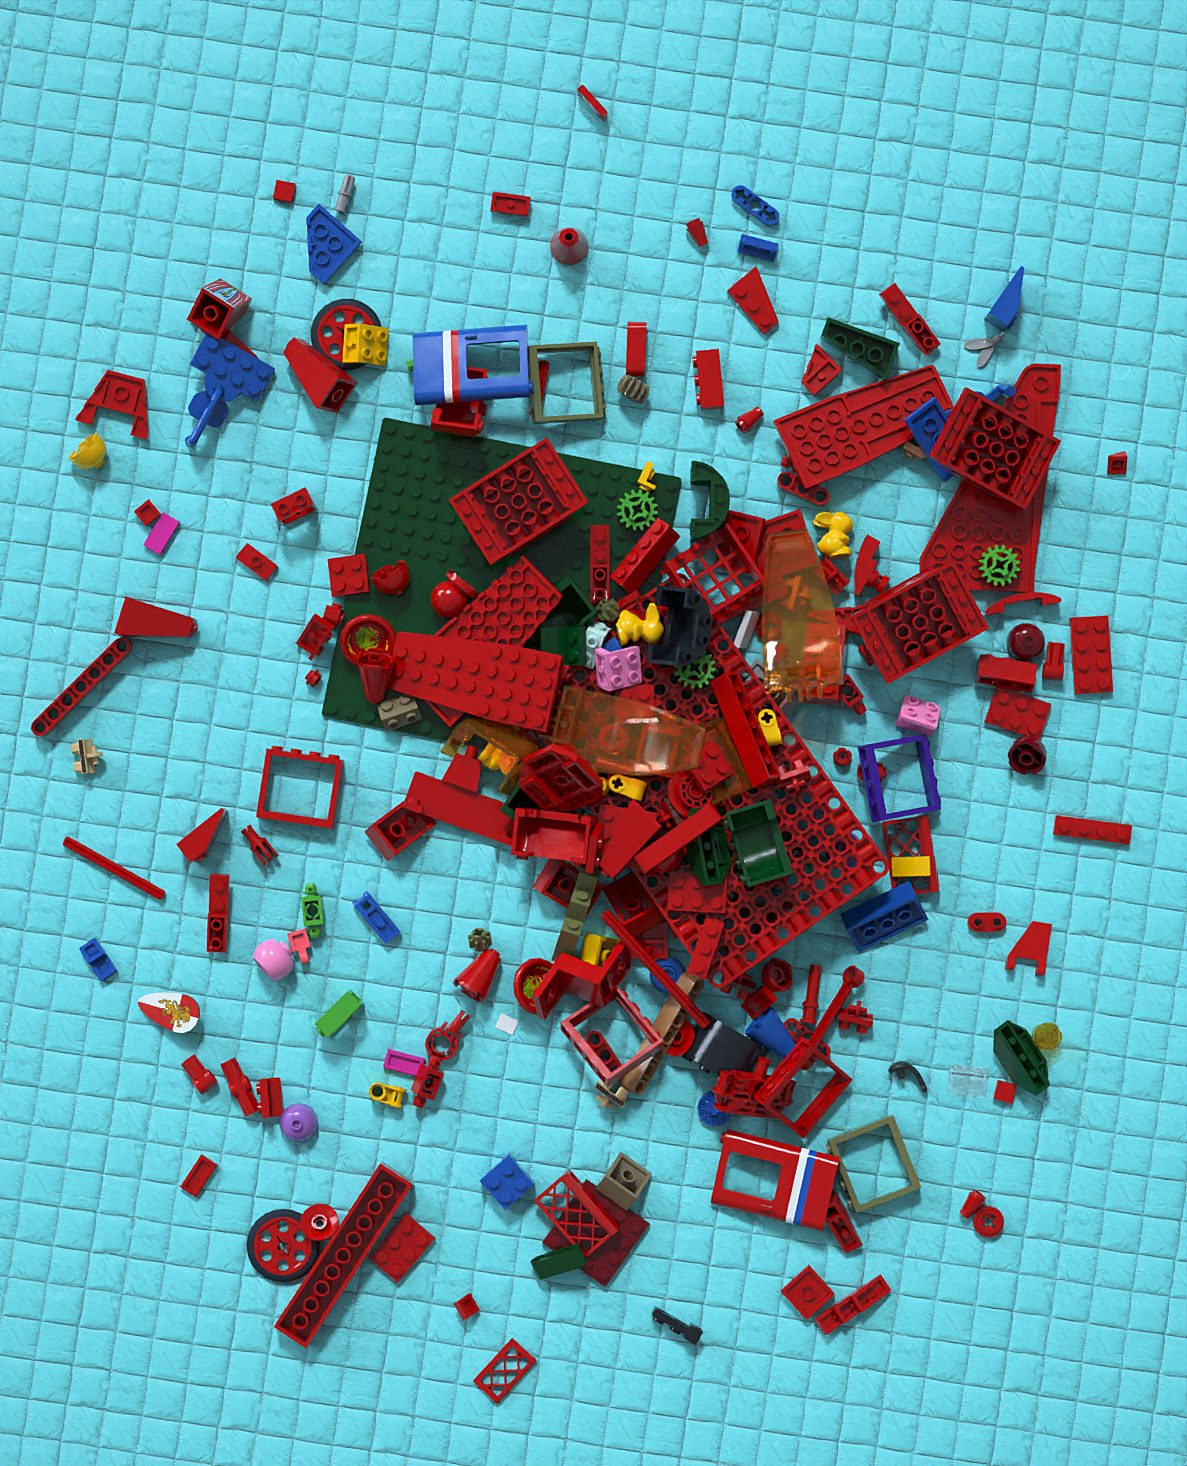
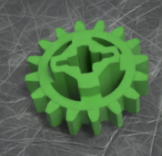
(629, 505)
(1004, 573)
(702, 678)

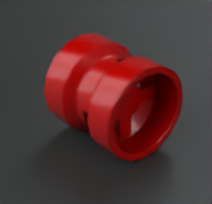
(873, 579)

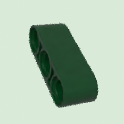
(558, 1261)

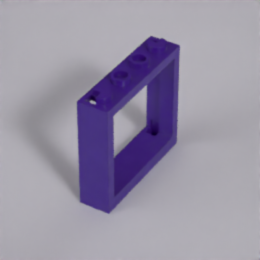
(873, 783)

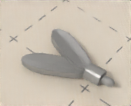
(987, 346)

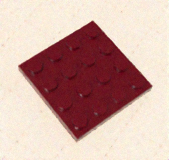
(609, 1256)

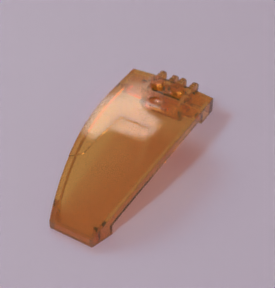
(798, 619)
(625, 734)

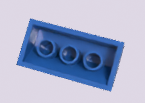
(884, 916)

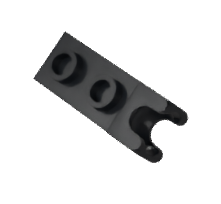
(691, 1332)

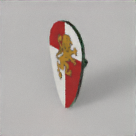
(171, 1010)

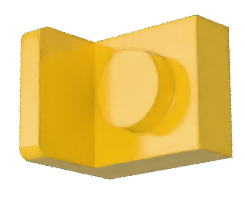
(647, 473)

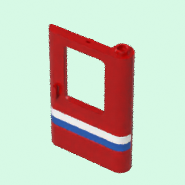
(802, 1186)

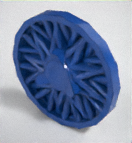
(672, 968)
(708, 1113)

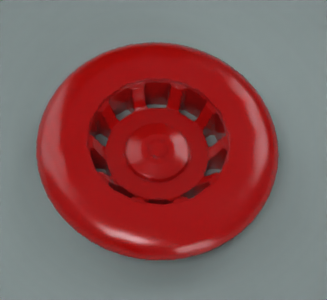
(691, 792)

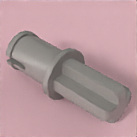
(344, 194)

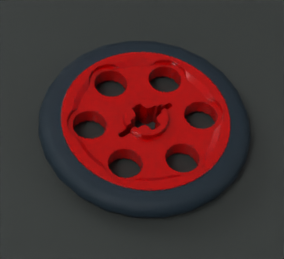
(325, 318)
(269, 1269)

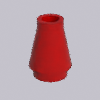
(697, 231)
(748, 420)
(973, 1202)

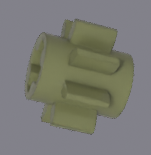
(608, 610)
(479, 939)

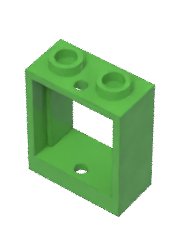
(338, 1013)

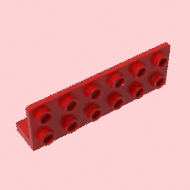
(459, 807)

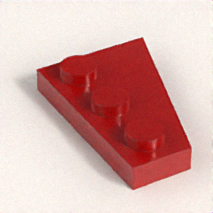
(754, 300)

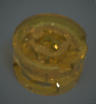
(1046, 1036)

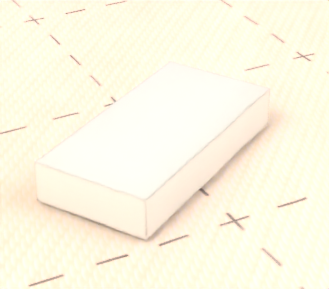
(746, 628)

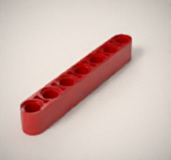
(72, 689)

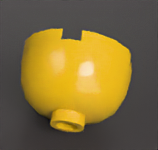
(89, 453)

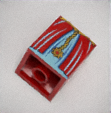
(218, 308)

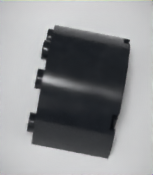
(686, 627)
(723, 1048)

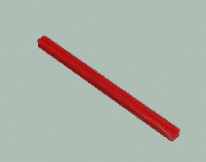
(656, 970)

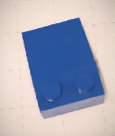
(1003, 311)

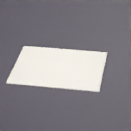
(506, 1024)

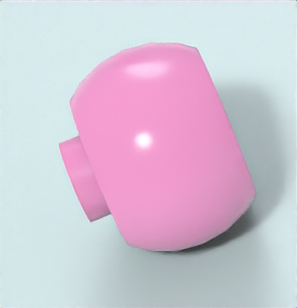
(274, 959)

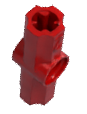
(240, 1086)

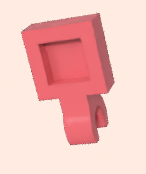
(299, 942)

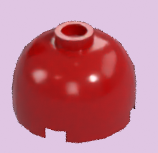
(392, 578)

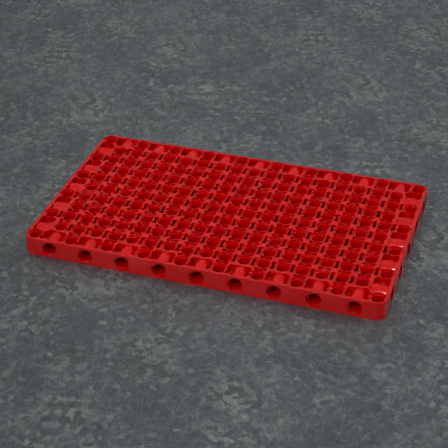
(818, 787)

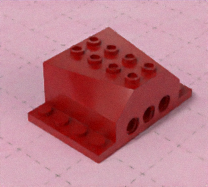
(994, 449)
(519, 502)
(918, 620)

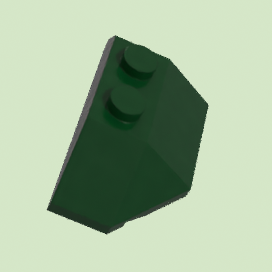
(709, 854)
(1020, 1057)

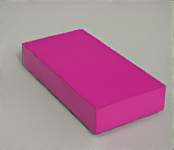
(161, 533)
(402, 1062)

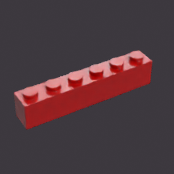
(745, 729)

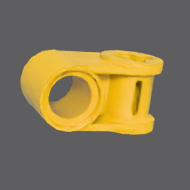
(770, 730)
(631, 787)
(389, 1094)

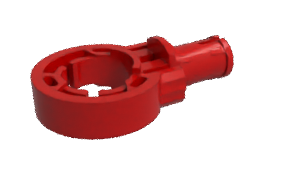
(454, 1027)

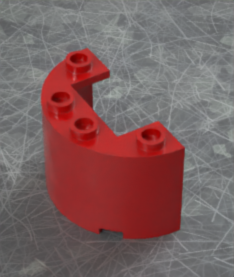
(461, 417)

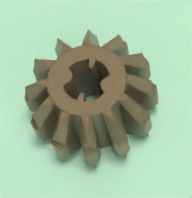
(633, 389)

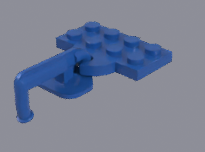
(230, 369)
(929, 420)

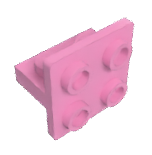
(918, 715)

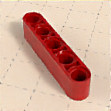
(678, 838)

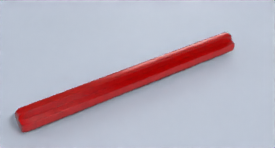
(114, 868)

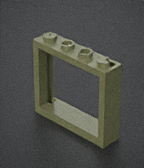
(595, 370)
(846, 1183)

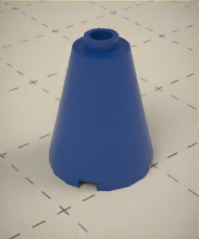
(771, 1033)

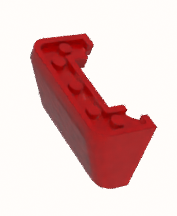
(552, 835)

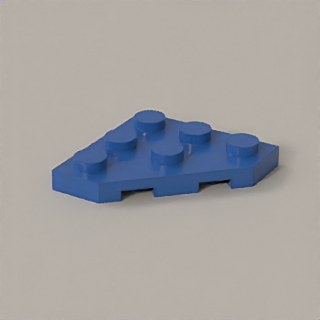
(328, 243)

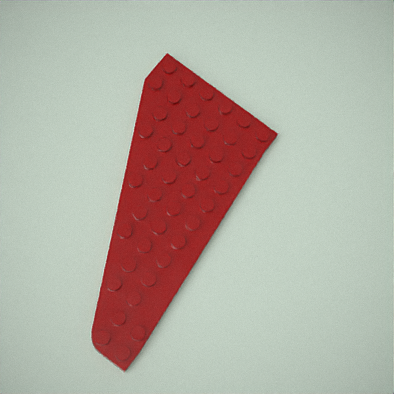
(982, 520)

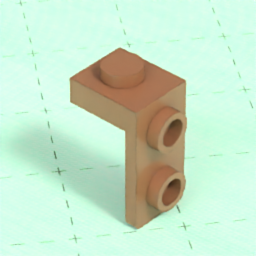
(913, 451)

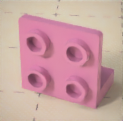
(617, 668)

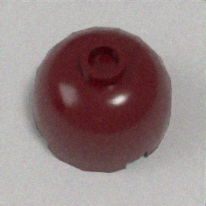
(1025, 642)
(1027, 755)

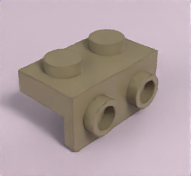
(399, 711)

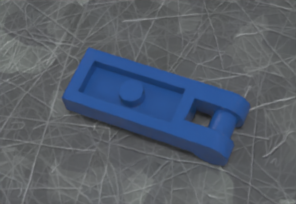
(377, 918)

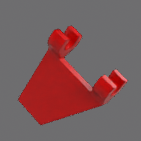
(1032, 946)

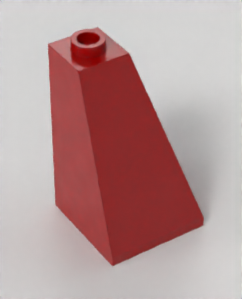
(321, 378)
(150, 621)
(630, 838)

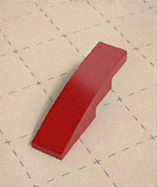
(852, 1304)

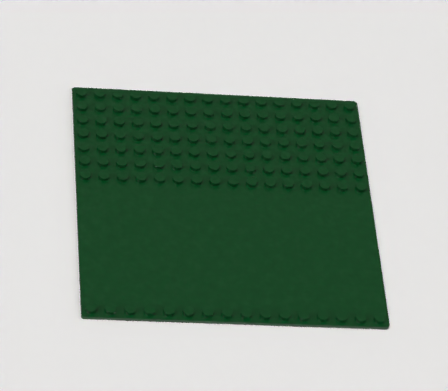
(413, 521)

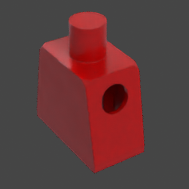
(465, 770)

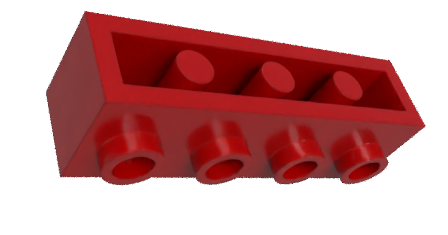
(645, 556)

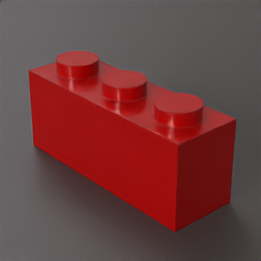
(708, 379)
(1006, 673)
(705, 948)

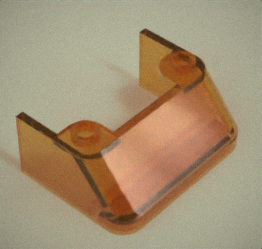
(501, 736)
(738, 782)

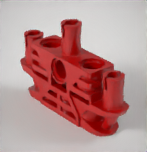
(743, 1086)

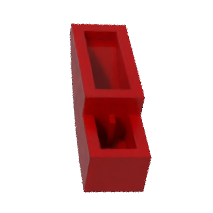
(864, 564)

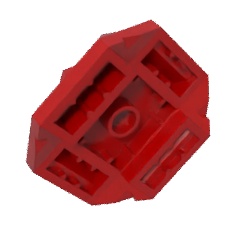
(560, 779)

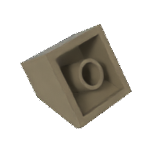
(623, 1181)

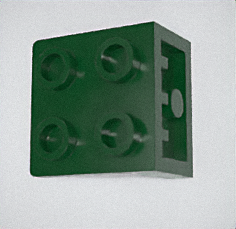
(565, 642)

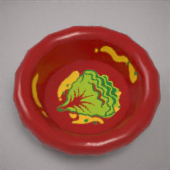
(365, 633)
(527, 979)

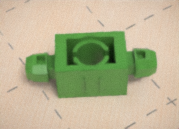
(315, 931)

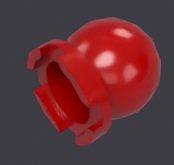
(451, 596)

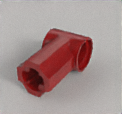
(1053, 667)
(201, 1077)

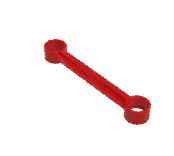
(835, 1006)

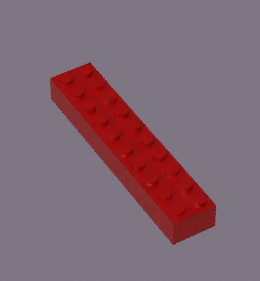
(343, 1254)

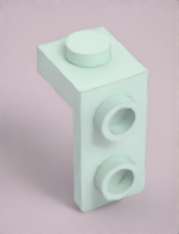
(595, 636)

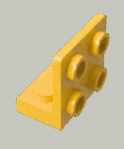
(365, 344)

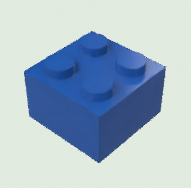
(507, 1181)

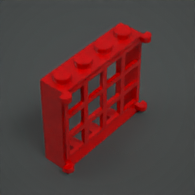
(700, 548)

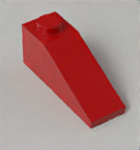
(841, 1224)

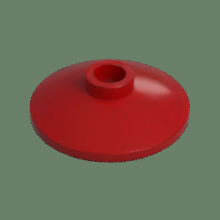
(680, 1047)
(316, 1214)

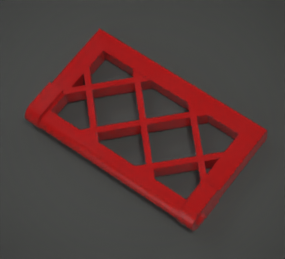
(508, 1386)

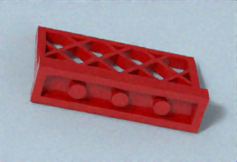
(926, 848)
(587, 1200)

